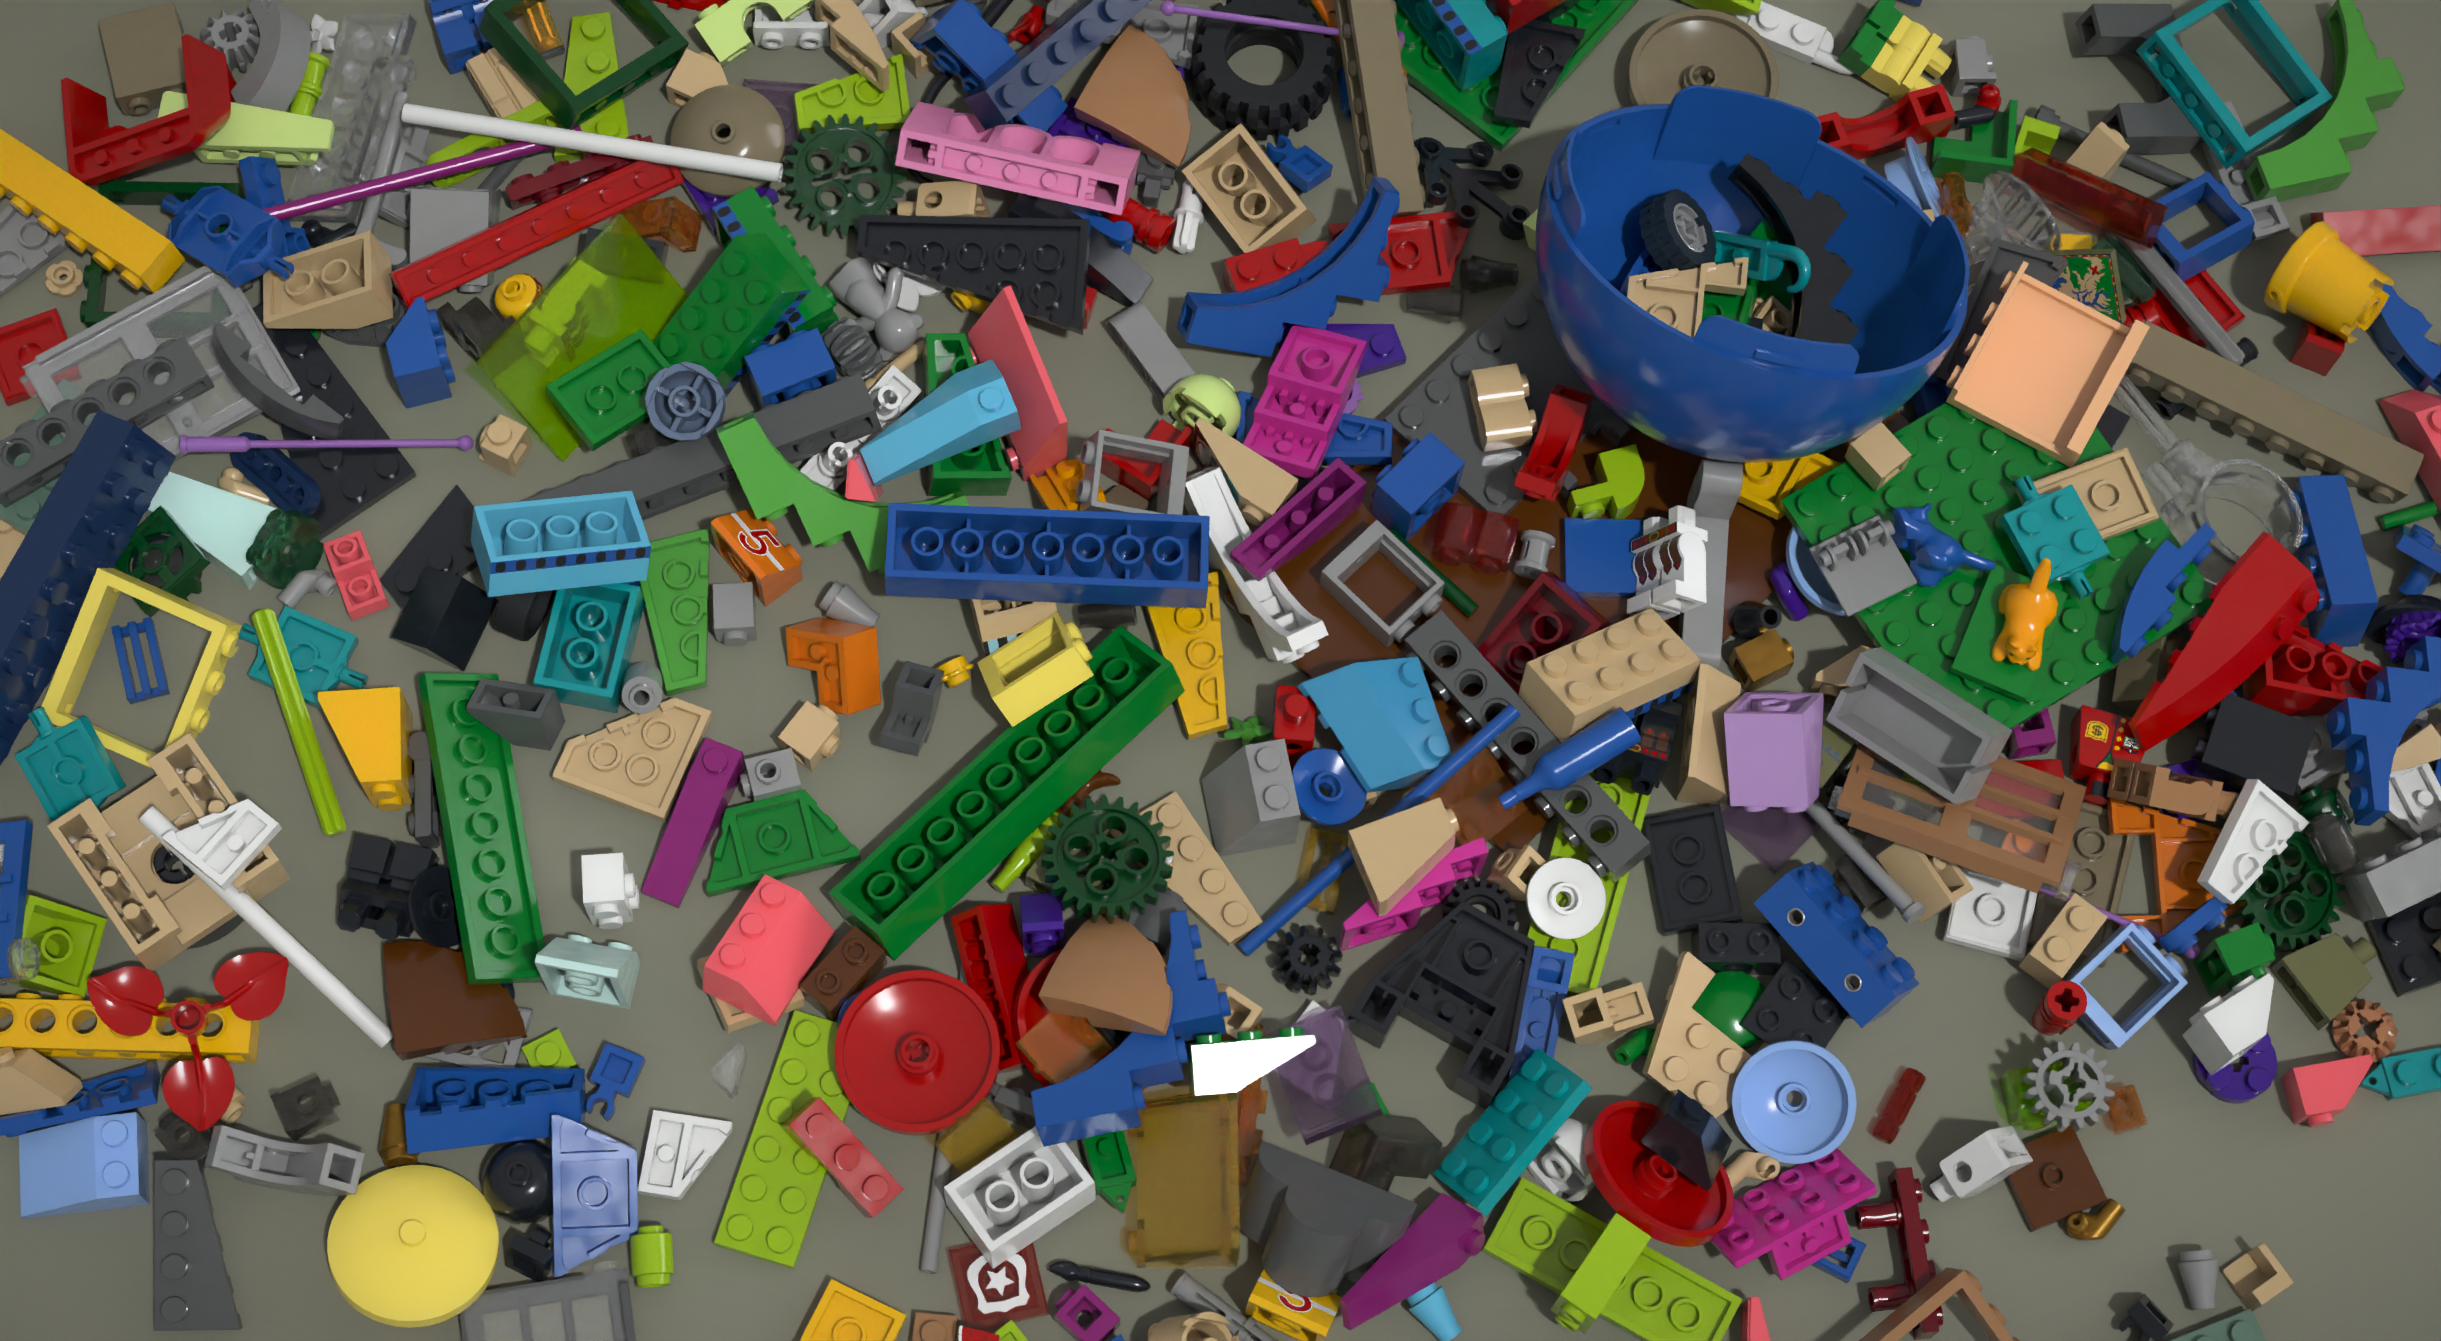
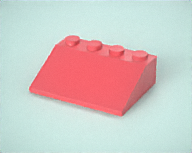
(1007, 340)

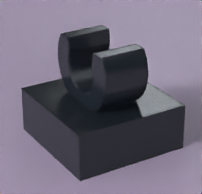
(530, 1256)
(2148, 1318)

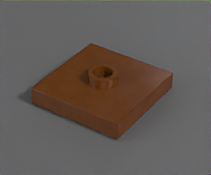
(2056, 1180)

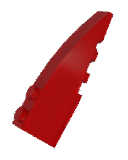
(2248, 621)

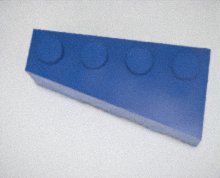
(974, 52)
(2337, 560)
(489, 1105)

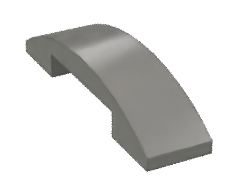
(2266, 212)

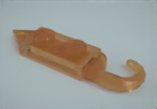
(1249, 1138)

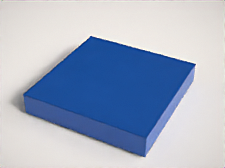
(1600, 556)

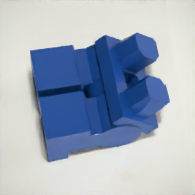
(459, 30)

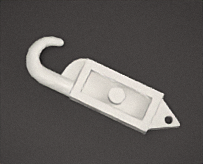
(1795, 36)

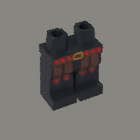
(1647, 759)

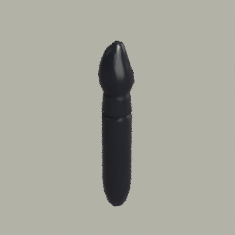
(1071, 1271)

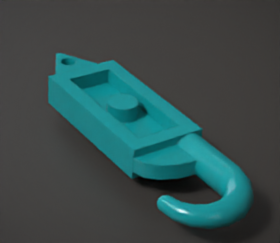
(1764, 256)
(2406, 1074)

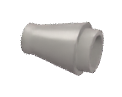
(846, 605)
(2199, 1277)

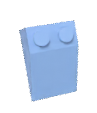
(84, 1166)

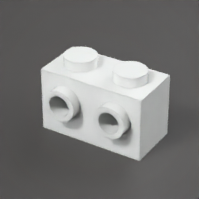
(608, 890)

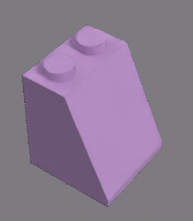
(1774, 750)

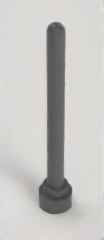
(2131, 161)

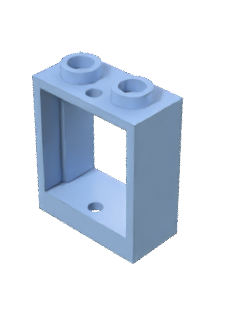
(2163, 967)

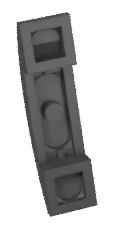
(310, 418)

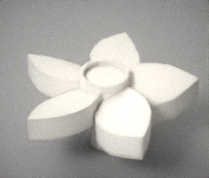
(322, 34)

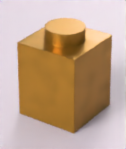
(1761, 660)

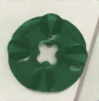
(278, 532)

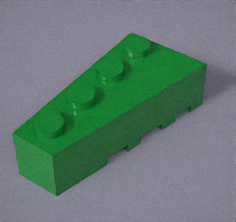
(976, 470)

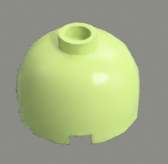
(1205, 398)

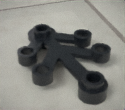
(1466, 182)

